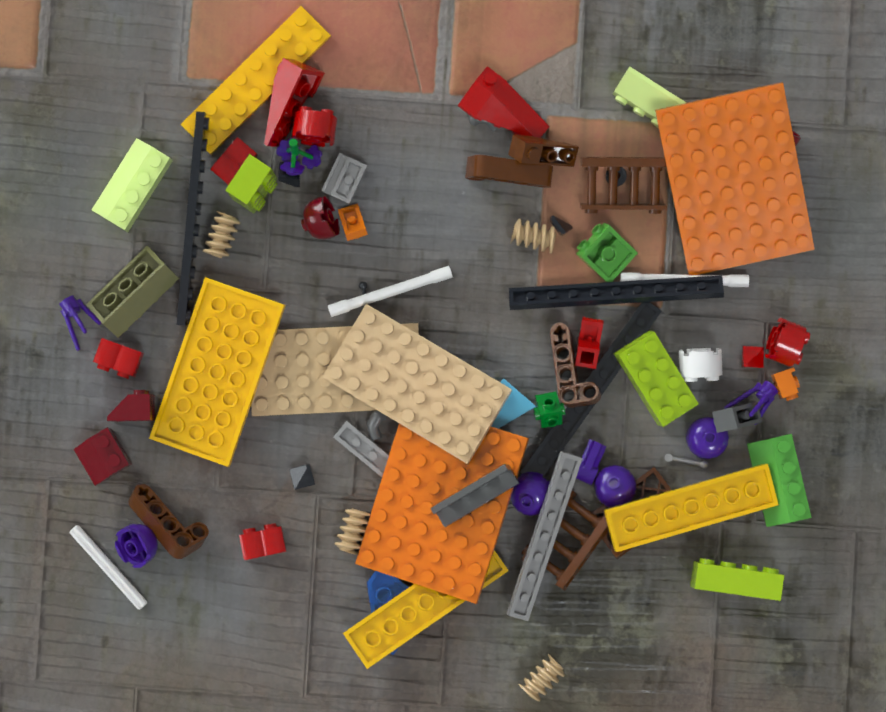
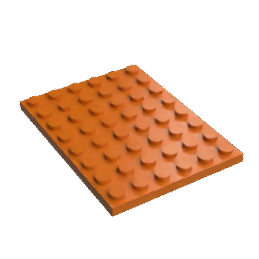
(735, 179)
(410, 540)

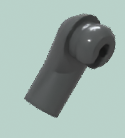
(373, 424)

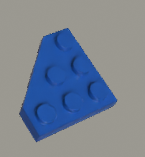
(383, 589)

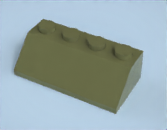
(132, 291)

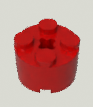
(314, 126)
(787, 342)

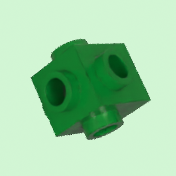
(548, 410)

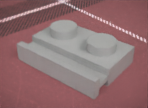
(344, 178)

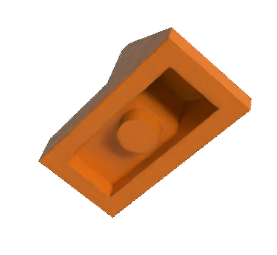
(352, 222)

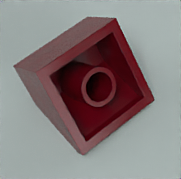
(134, 407)
(102, 456)

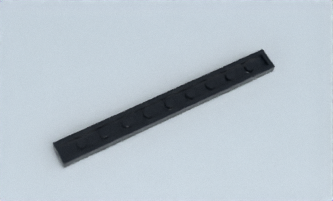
(193, 209)
(616, 292)
(602, 376)

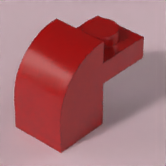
(589, 343)

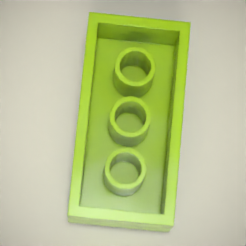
(252, 184)
(656, 378)
(736, 580)

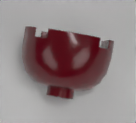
(320, 220)

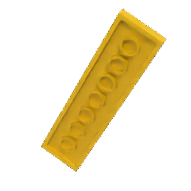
(254, 79)
(691, 507)
(406, 617)

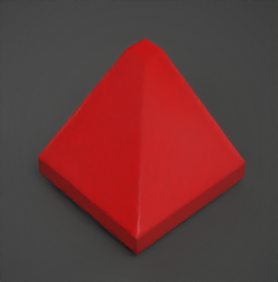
(752, 357)

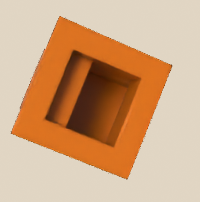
(786, 384)

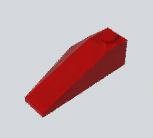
(291, 88)
(497, 102)

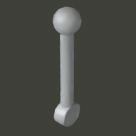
(668, 457)

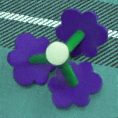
(290, 150)

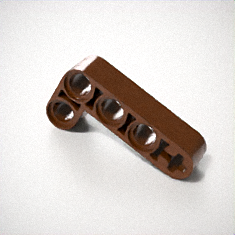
(508, 170)
(568, 364)
(156, 516)

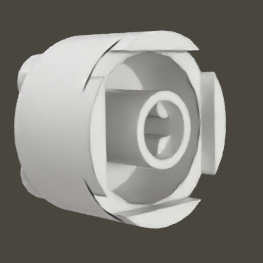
(700, 363)

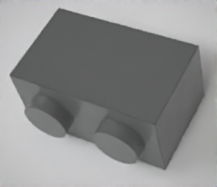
(736, 417)

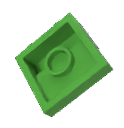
(606, 252)

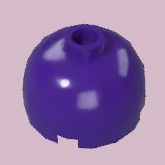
(704, 439)
(615, 486)
(529, 493)
(136, 544)

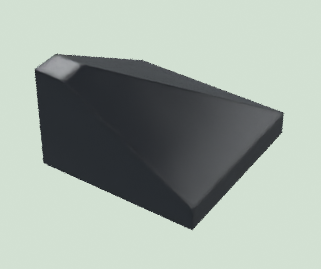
(288, 179)
(560, 225)
(302, 476)

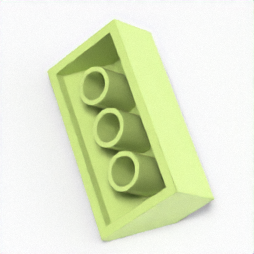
(644, 95)
(132, 185)

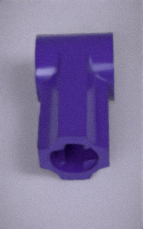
(590, 461)

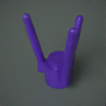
(71, 307)
(765, 394)

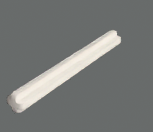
(108, 567)

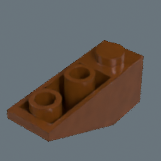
(542, 151)

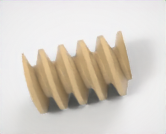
(221, 235)
(534, 235)
(352, 531)
(543, 678)

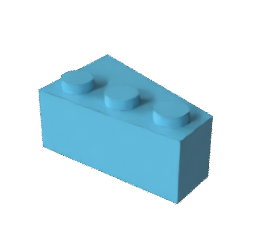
(513, 408)

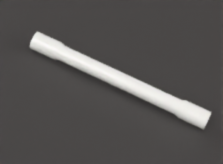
(433, 277)
(731, 280)

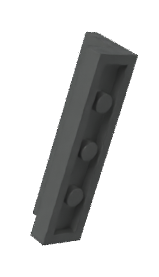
(475, 495)

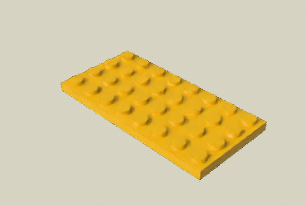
(217, 372)

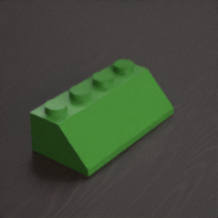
(786, 477)

